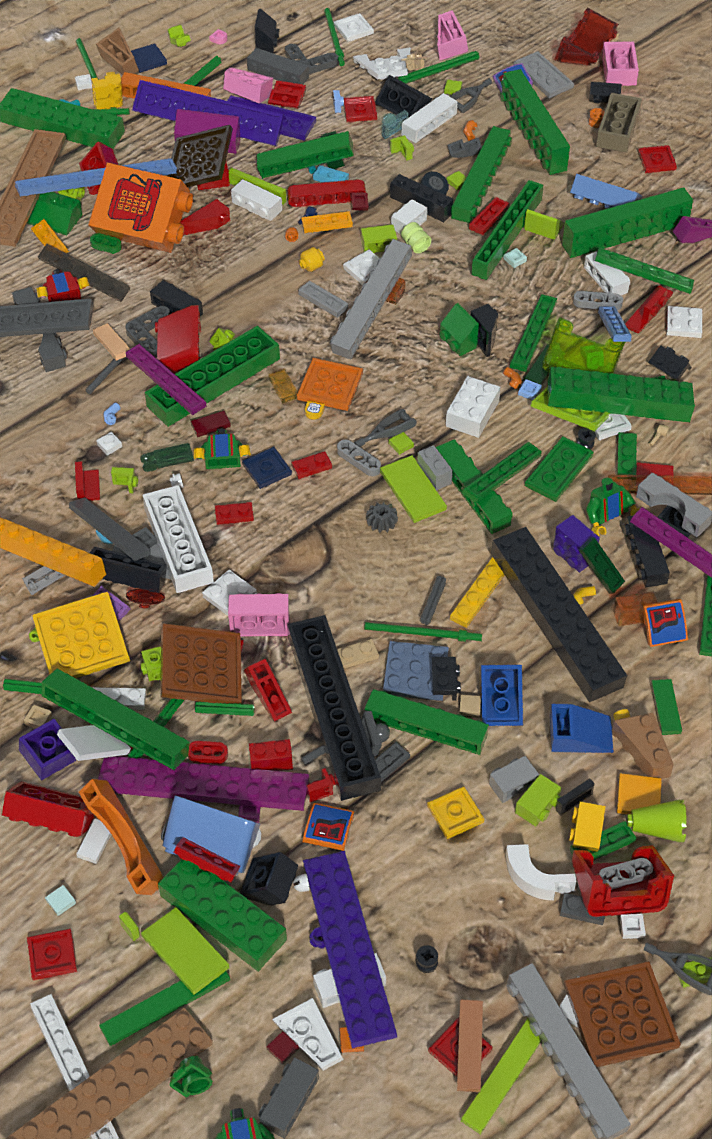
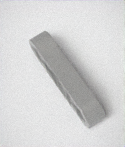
(585, 295)
(357, 451)
(630, 867)

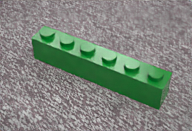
(305, 154)
(491, 508)
(428, 721)

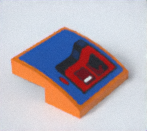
(665, 622)
(328, 826)

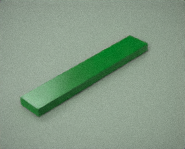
(644, 270)
(533, 333)
(501, 472)
(706, 633)
(154, 1009)

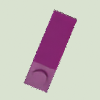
(693, 229)

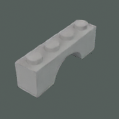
(657, 491)

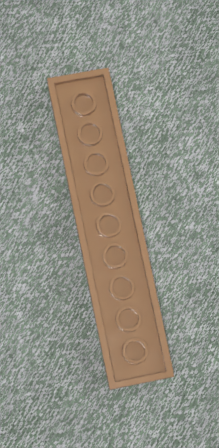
(34, 163)
(119, 1082)

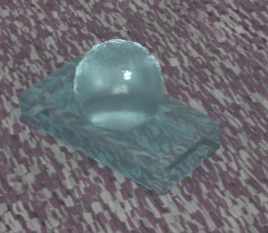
(393, 123)

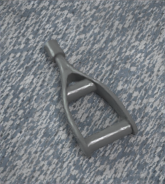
(473, 91)
(380, 431)
(679, 964)

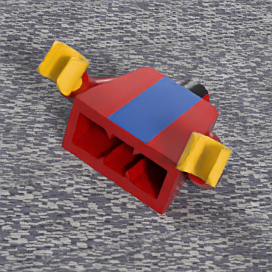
(62, 287)

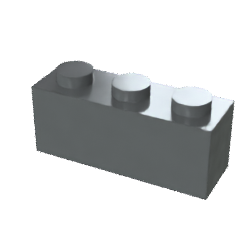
(288, 1097)

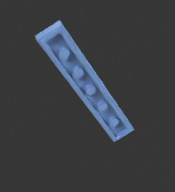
(614, 324)

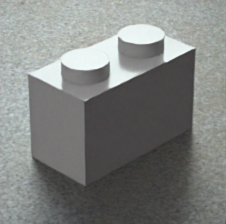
(435, 467)
(513, 778)

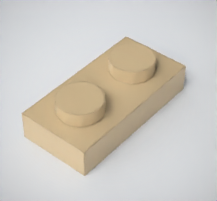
(358, 653)

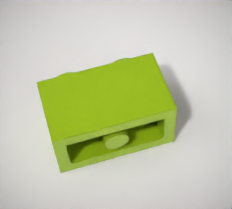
(377, 237)
(538, 800)

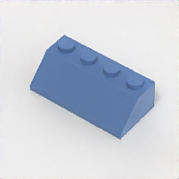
(602, 192)

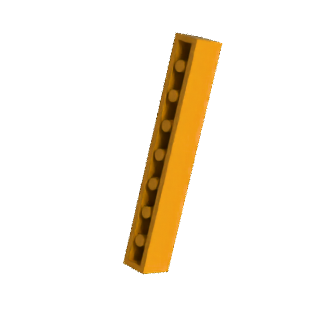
(51, 553)

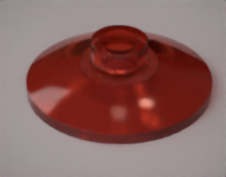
(144, 597)

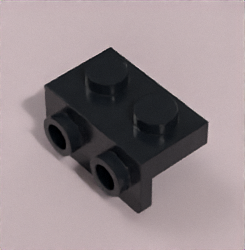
(601, 91)
(669, 363)
(445, 676)

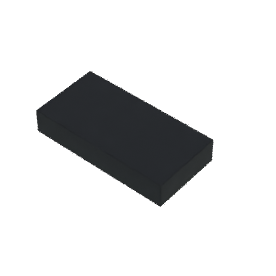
(575, 796)

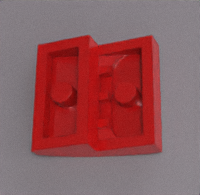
(287, 94)

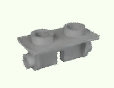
(40, 579)

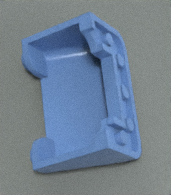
(212, 829)

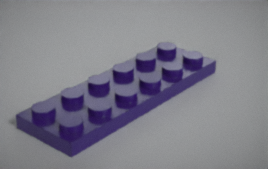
(295, 123)

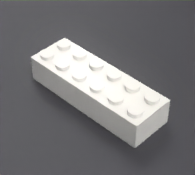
(178, 539)

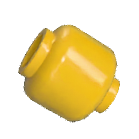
(311, 259)

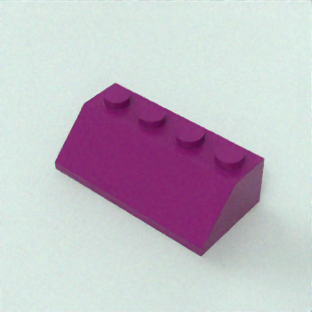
(192, 122)

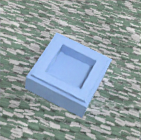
(529, 389)

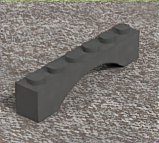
(50, 353)

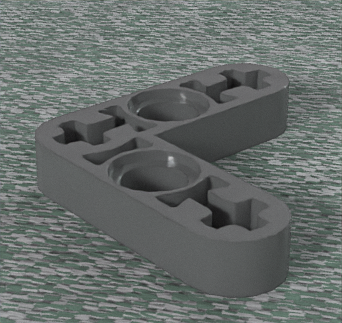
(326, 61)
(143, 328)

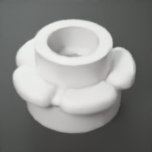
(176, 480)

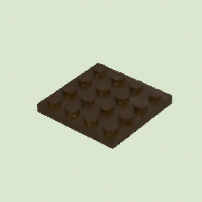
(201, 156)

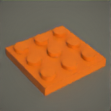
(330, 384)

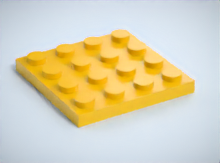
(81, 636)

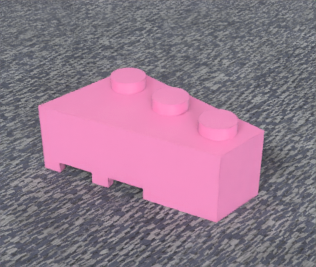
(450, 36)
(248, 84)

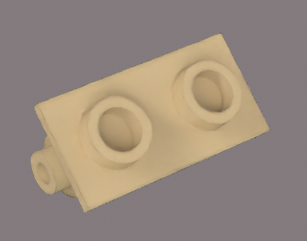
(414, 62)

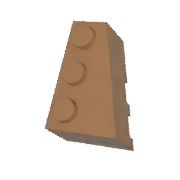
(117, 52)
(645, 743)

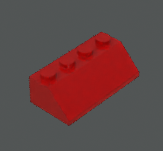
(47, 808)

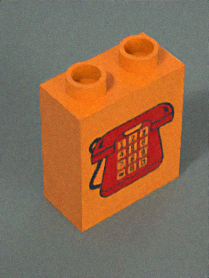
(141, 207)

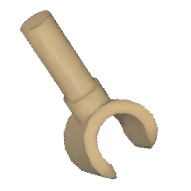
(662, 430)

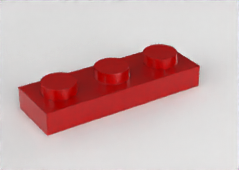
(489, 216)
(206, 859)

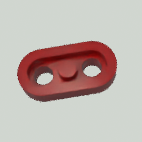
(208, 751)

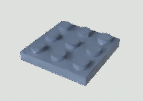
(410, 670)

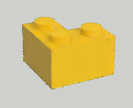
(588, 826)

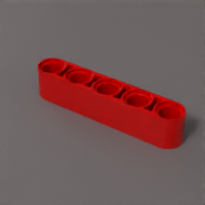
(324, 192)

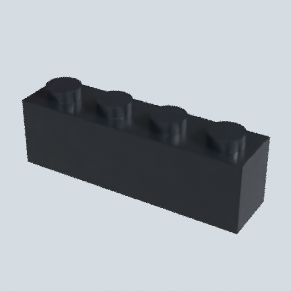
(438, 205)
(646, 555)
(136, 574)

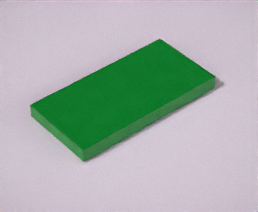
(559, 468)

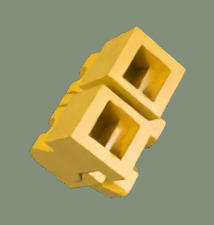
(107, 91)

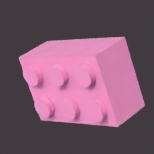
(620, 63)
(259, 614)

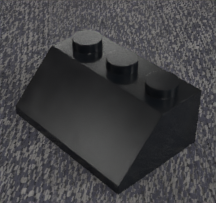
(399, 96)

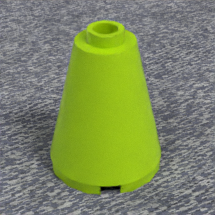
(660, 820)

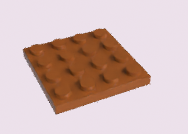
(200, 664)
(621, 1014)

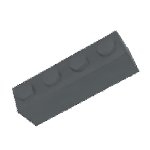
(277, 67)

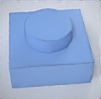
(338, 101)

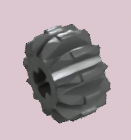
(382, 517)

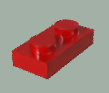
(311, 465)
(234, 513)

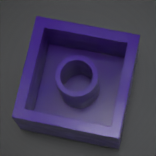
(569, 538)
(45, 750)

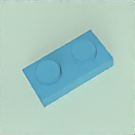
(326, 174)

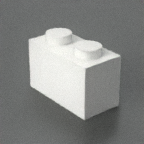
(407, 214)

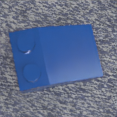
(502, 695)

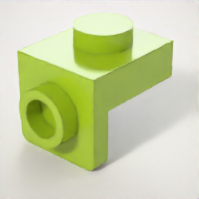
(177, 36)
(403, 145)
(124, 476)

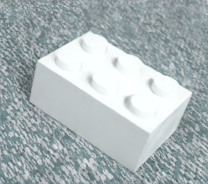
(473, 406)

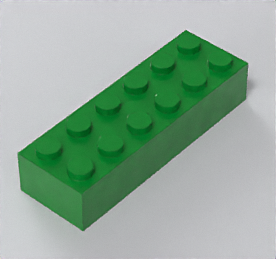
(223, 913)

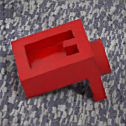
(321, 788)

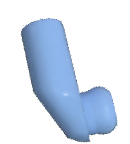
(109, 414)

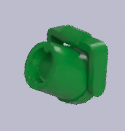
(194, 1075)

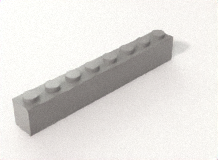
(371, 299)
(568, 1054)

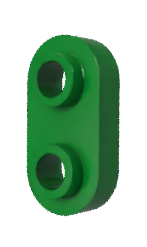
(105, 243)

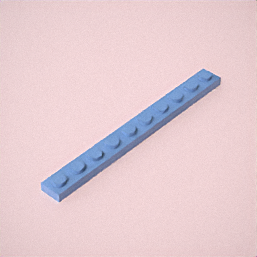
(86, 178)

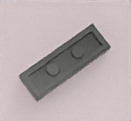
(391, 760)

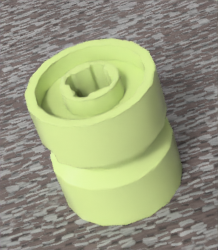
(416, 237)

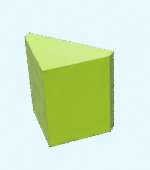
(542, 224)

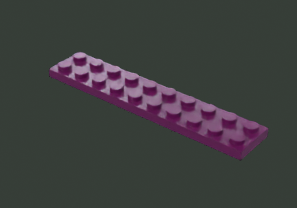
(206, 783)

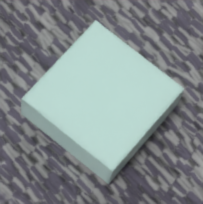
(515, 257)
(60, 900)

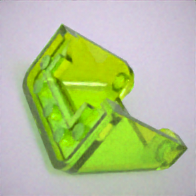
(578, 352)

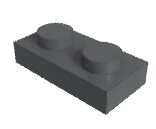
(574, 908)

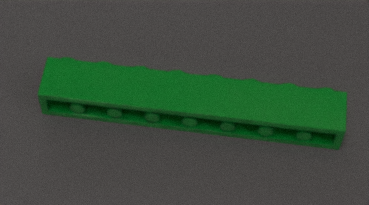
(481, 174)
(506, 230)
(115, 719)

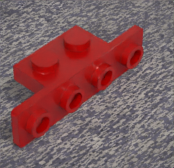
(648, 309)

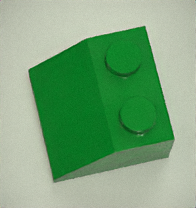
(459, 330)

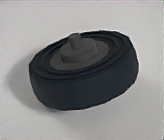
(435, 181)

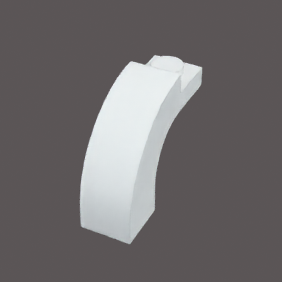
(531, 879)

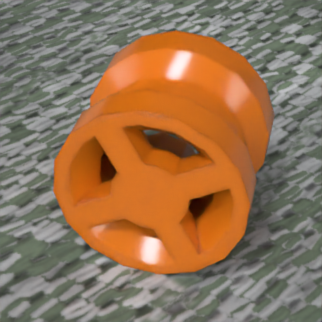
(596, 116)

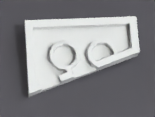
(309, 1031)

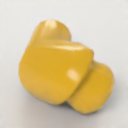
(584, 592)

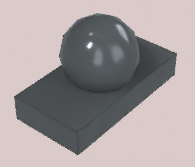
(375, 733)

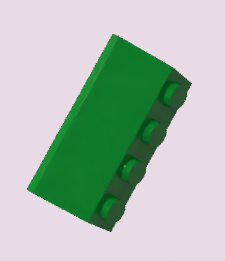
(58, 211)

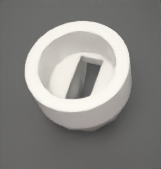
(303, 885)

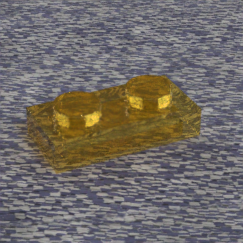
(283, 386)

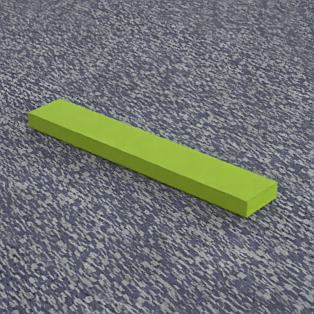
(501, 1079)

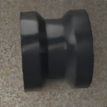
(586, 438)
(429, 963)

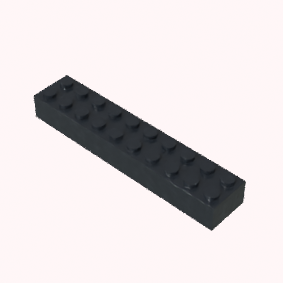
(558, 614)
(334, 708)

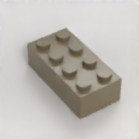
(618, 122)

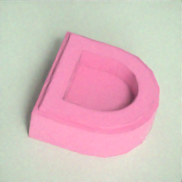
(218, 37)

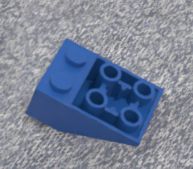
(579, 730)

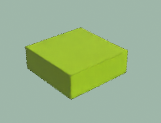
(452, 86)
(456, 180)
(401, 443)
(129, 926)

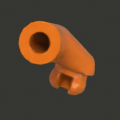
(468, 129)
(514, 376)

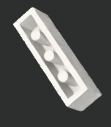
(429, 118)

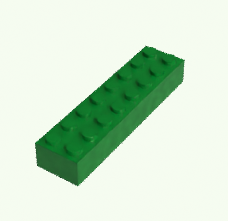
(47, 114)
(535, 122)
(626, 222)
(217, 373)
(620, 394)

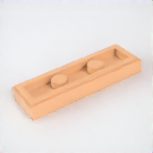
(111, 341)

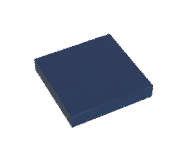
(148, 57)
(267, 467)

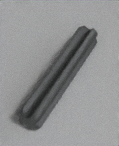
(433, 600)

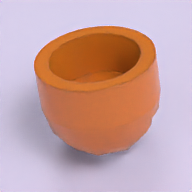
(291, 234)

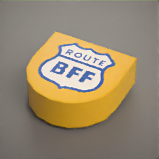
(314, 410)

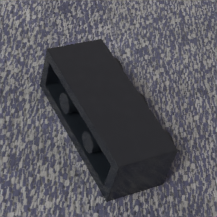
(173, 298)

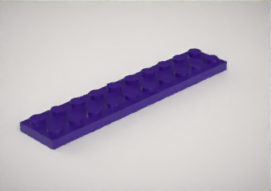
(164, 101)
(349, 950)

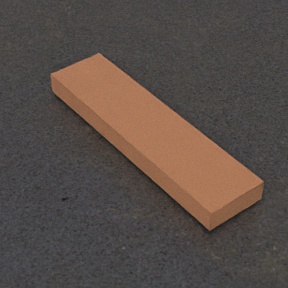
(470, 1046)

